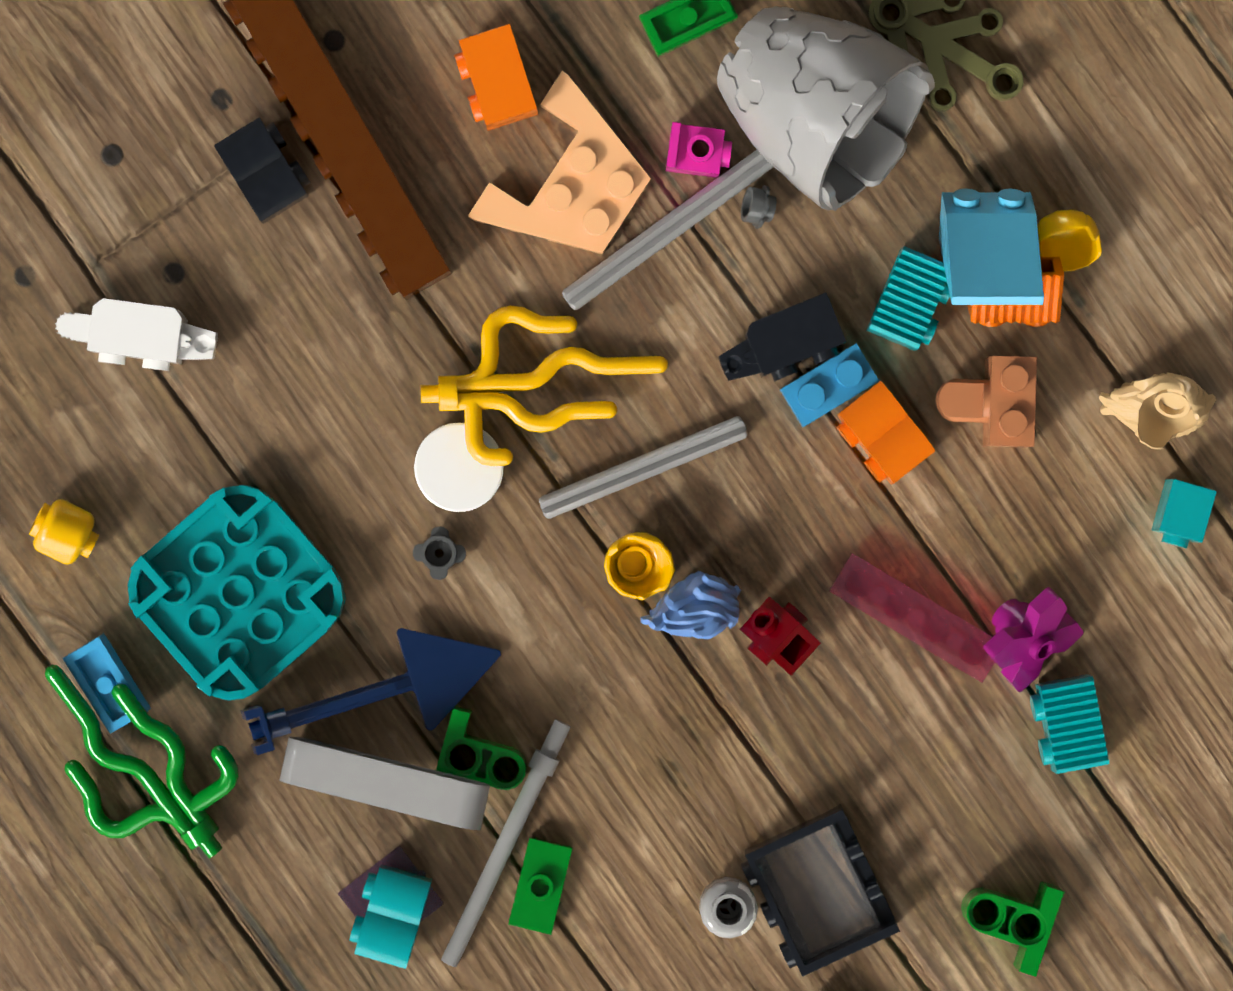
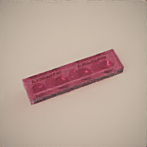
(913, 616)

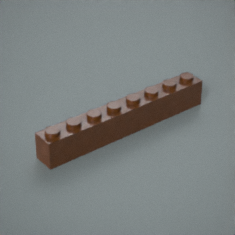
(343, 144)

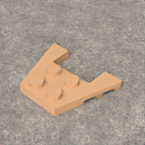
(587, 189)

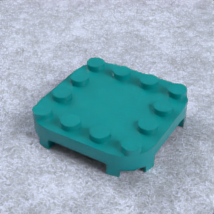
(236, 592)

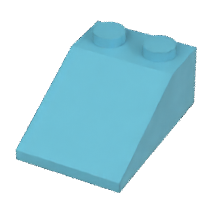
(991, 247)

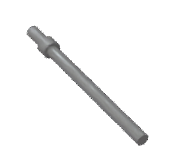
(543, 765)

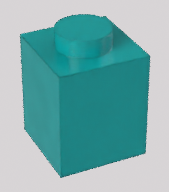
(1183, 512)

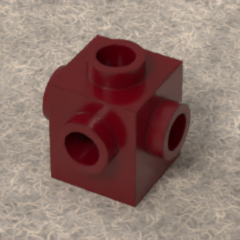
(773, 629)

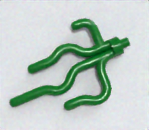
(173, 804)

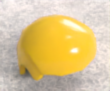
(1071, 237)
(639, 565)

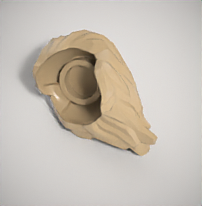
(1159, 407)

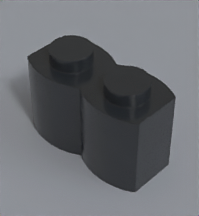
(262, 169)

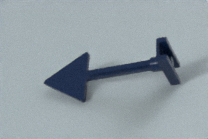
(437, 672)

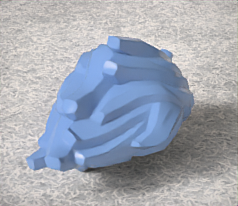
(696, 607)

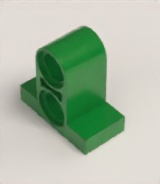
(485, 750)
(1005, 915)

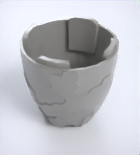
(823, 100)

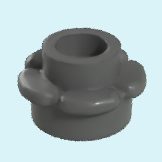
(758, 206)

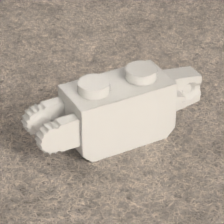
(140, 332)

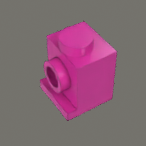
(680, 154)

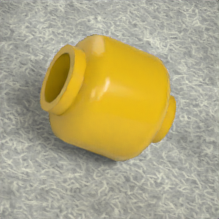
(63, 531)

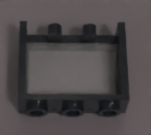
(819, 891)

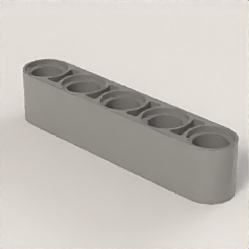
(385, 783)

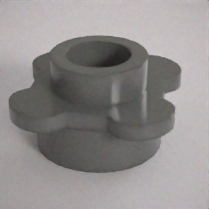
(439, 540)

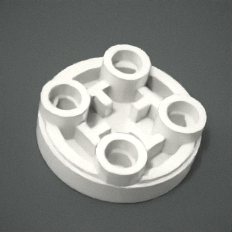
(450, 473)

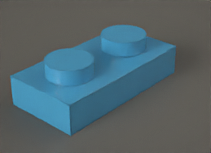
(829, 385)
(97, 672)

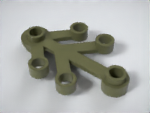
(939, 43)

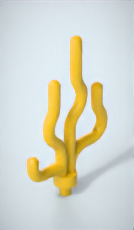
(480, 388)

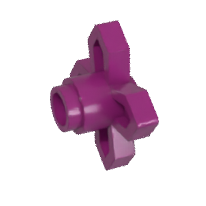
(1030, 635)

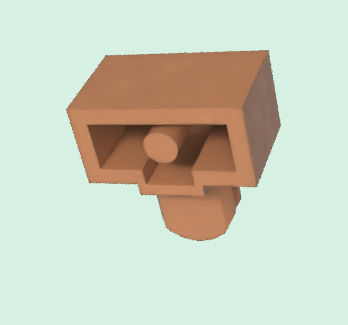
(1000, 401)

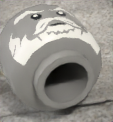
(737, 920)

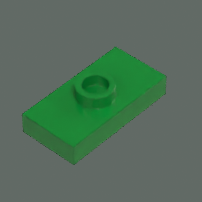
(684, 21)
(540, 885)

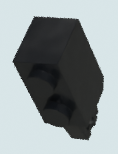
(784, 339)

